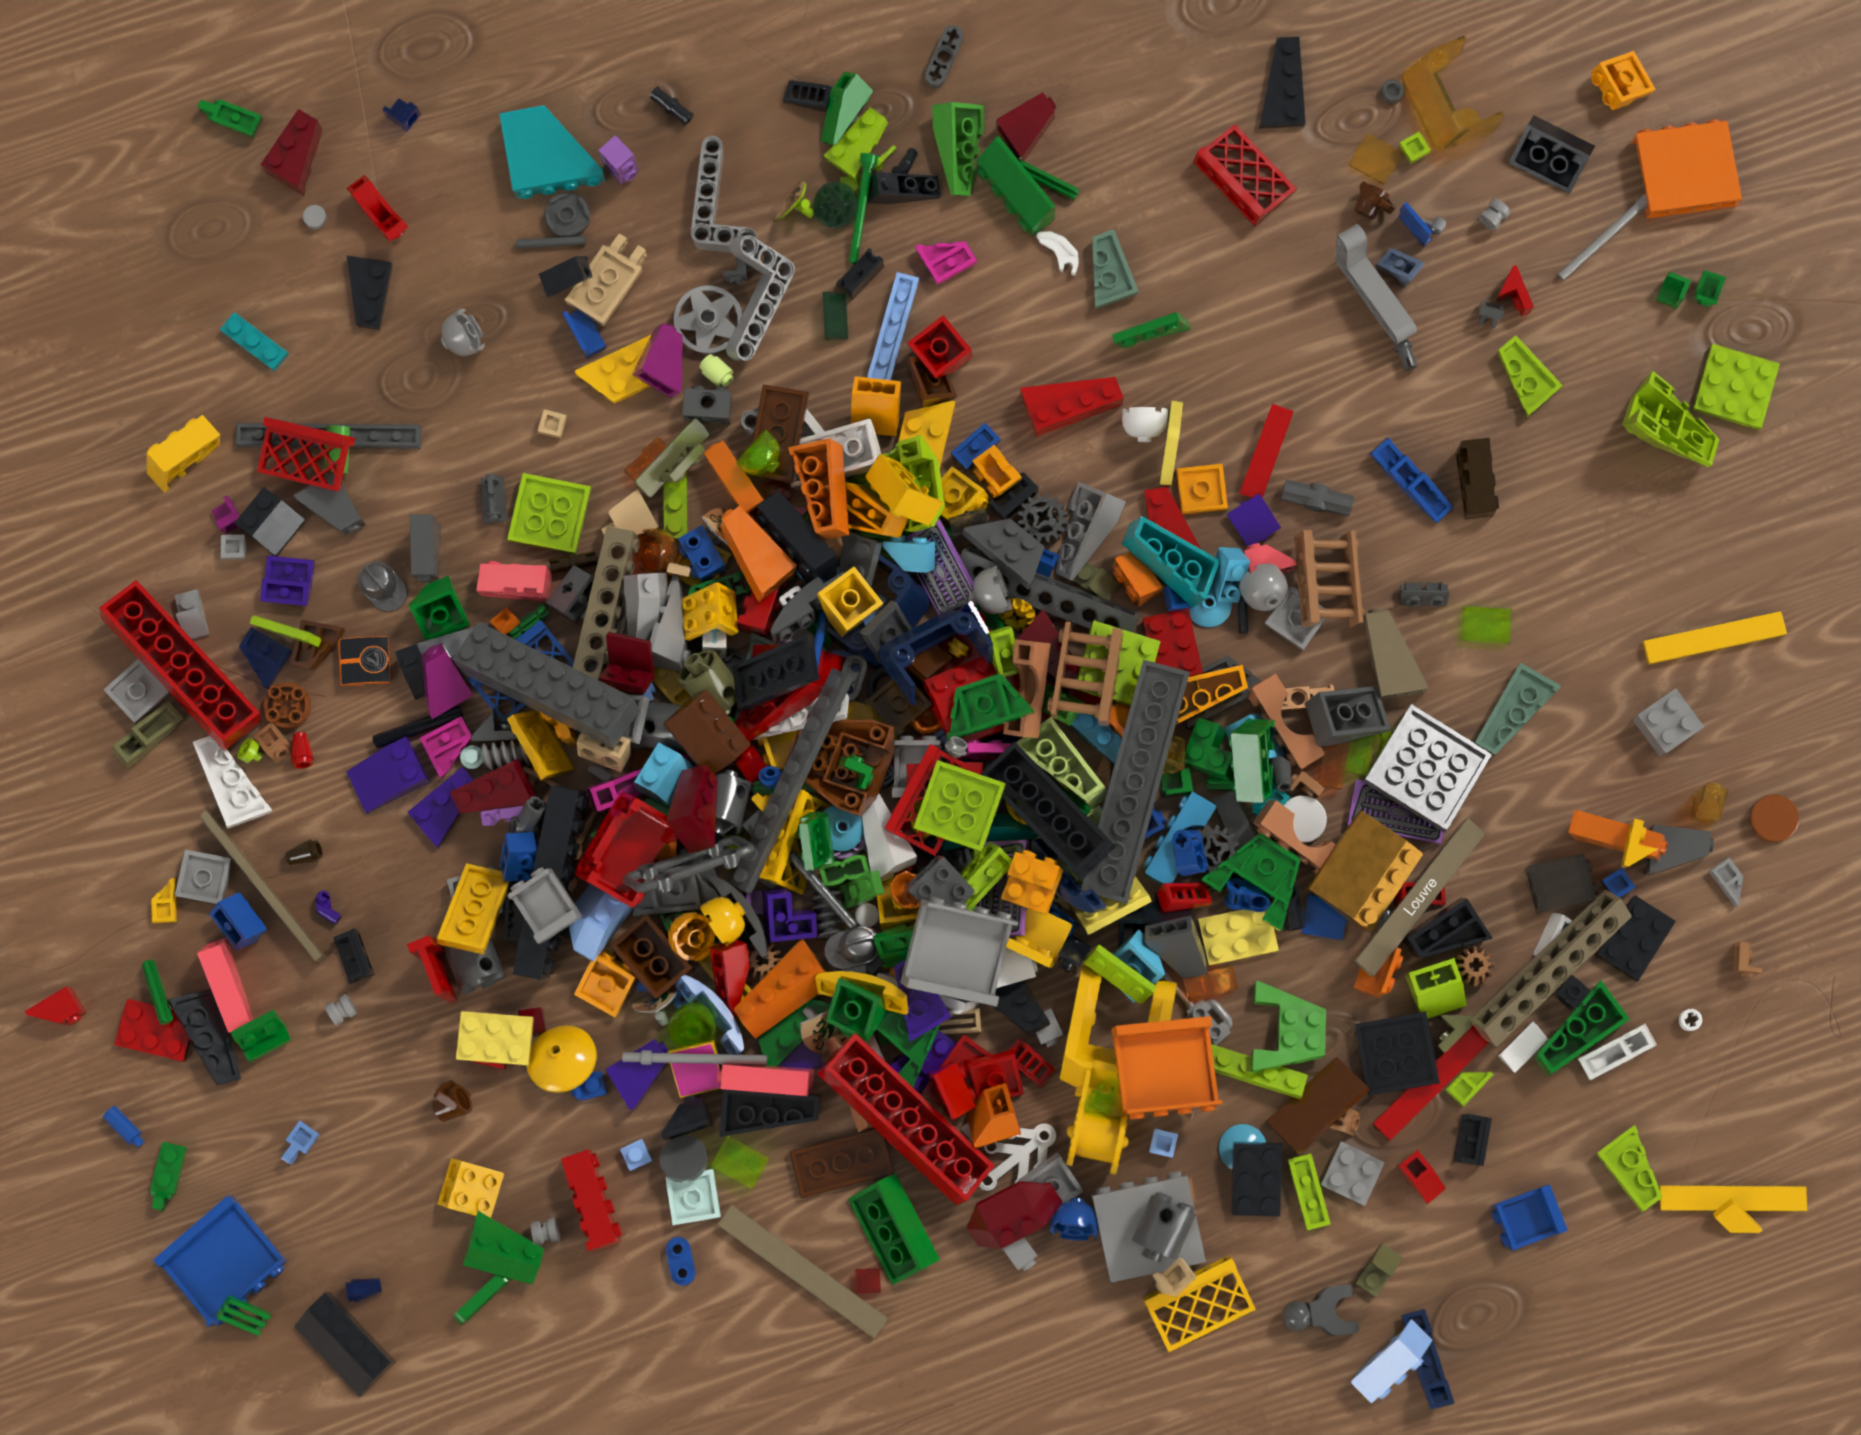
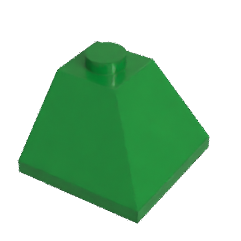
(438, 609)

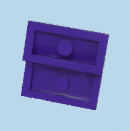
(287, 580)

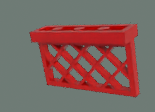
(1228, 183)
(303, 434)
(912, 793)
(430, 954)

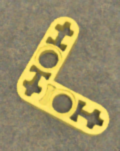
(1171, 443)

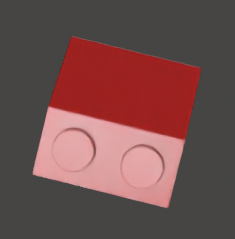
(940, 348)
(952, 1090)

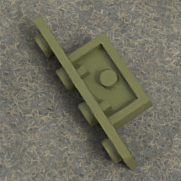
(674, 459)

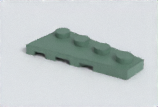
(1518, 703)

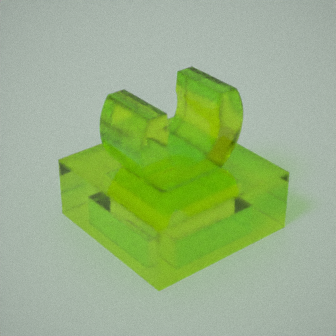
(1101, 1101)

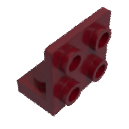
(629, 663)

